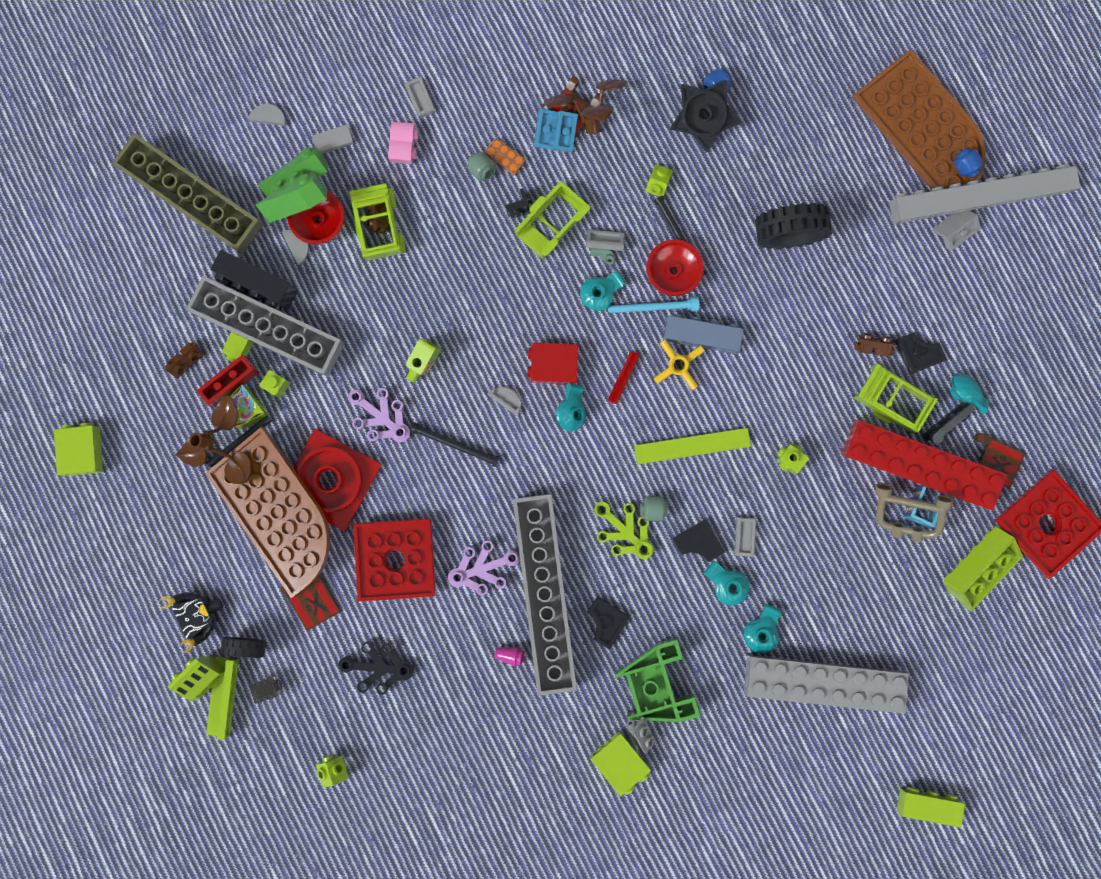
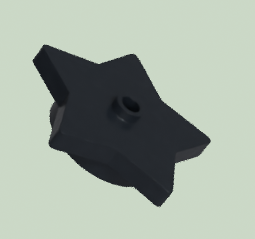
(698, 100)

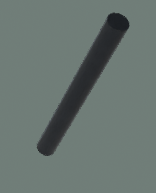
(216, 458)

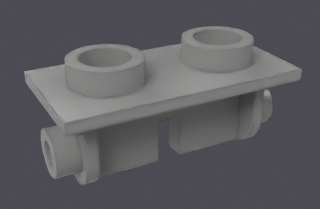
(641, 734)

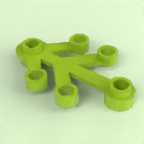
(627, 532)

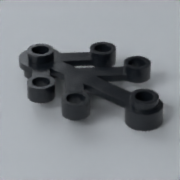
(379, 667)

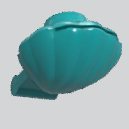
(603, 287)
(968, 390)
(571, 412)
(730, 586)
(762, 633)

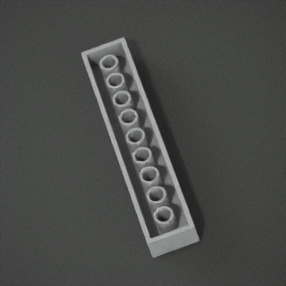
(544, 595)

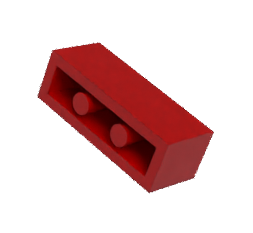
(227, 381)

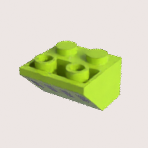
(197, 677)

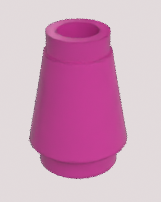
(510, 655)

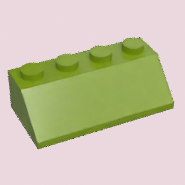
(983, 568)

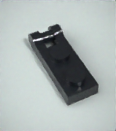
(948, 423)

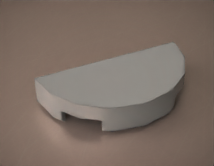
(268, 115)
(298, 248)
(507, 398)

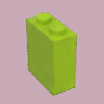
(78, 450)
(620, 764)

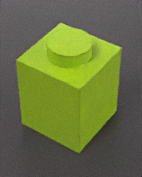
(236, 346)
(274, 384)

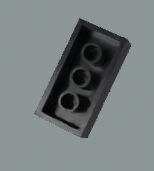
(254, 280)

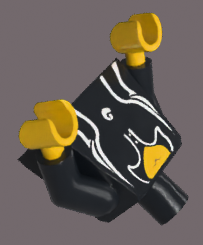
(195, 616)

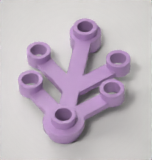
(381, 418)
(480, 569)

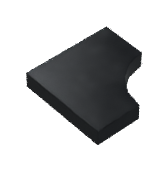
(919, 354)
(699, 540)
(608, 622)

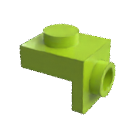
(659, 180)

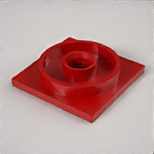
(353, 471)
(1073, 530)
(374, 576)

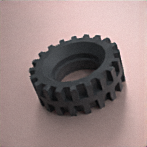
(793, 226)

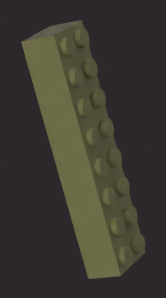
(188, 193)

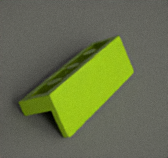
(223, 700)

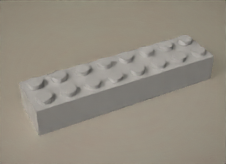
(265, 326)
(826, 684)

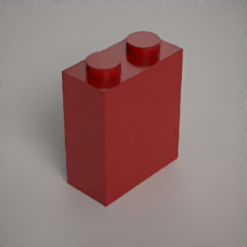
(553, 363)

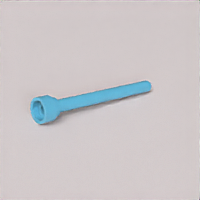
(691, 304)

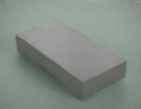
(420, 97)
(333, 139)
(605, 240)
(745, 537)

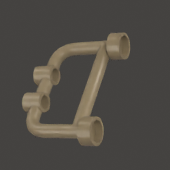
(917, 533)

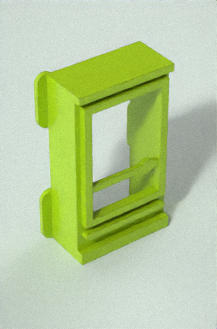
(372, 196)
(533, 237)
(875, 385)

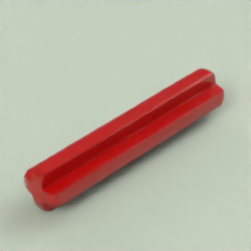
(623, 377)

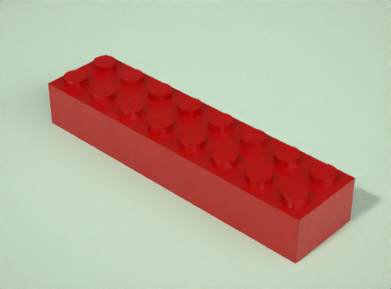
(924, 464)

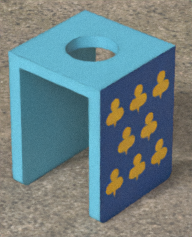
(910, 511)

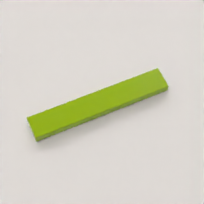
(692, 446)

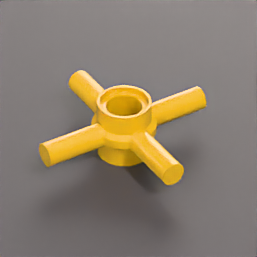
(686, 359)

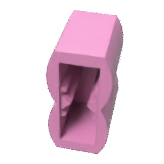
(402, 143)

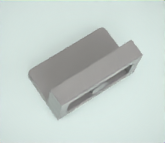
(957, 228)

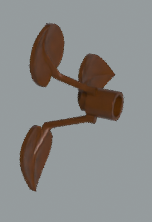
(593, 114)
(194, 450)

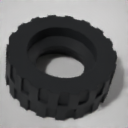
(243, 647)

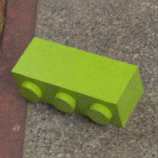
(930, 807)

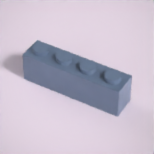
(708, 335)

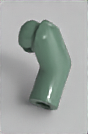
(605, 254)

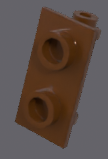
(378, 223)
(867, 342)
(180, 364)

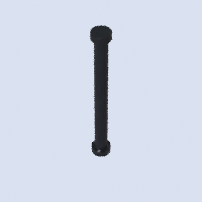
(671, 221)
(454, 444)

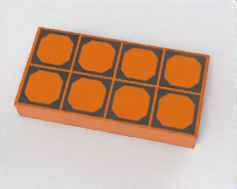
(505, 156)

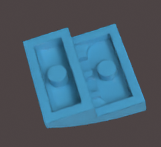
(555, 130)

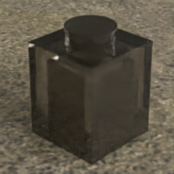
(266, 689)

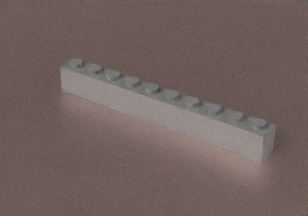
(984, 194)

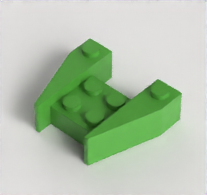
(294, 186)
(652, 687)

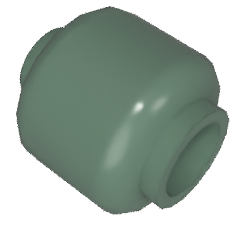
(481, 166)
(654, 508)

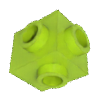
(797, 456)
(332, 770)

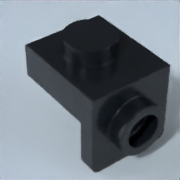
(517, 208)

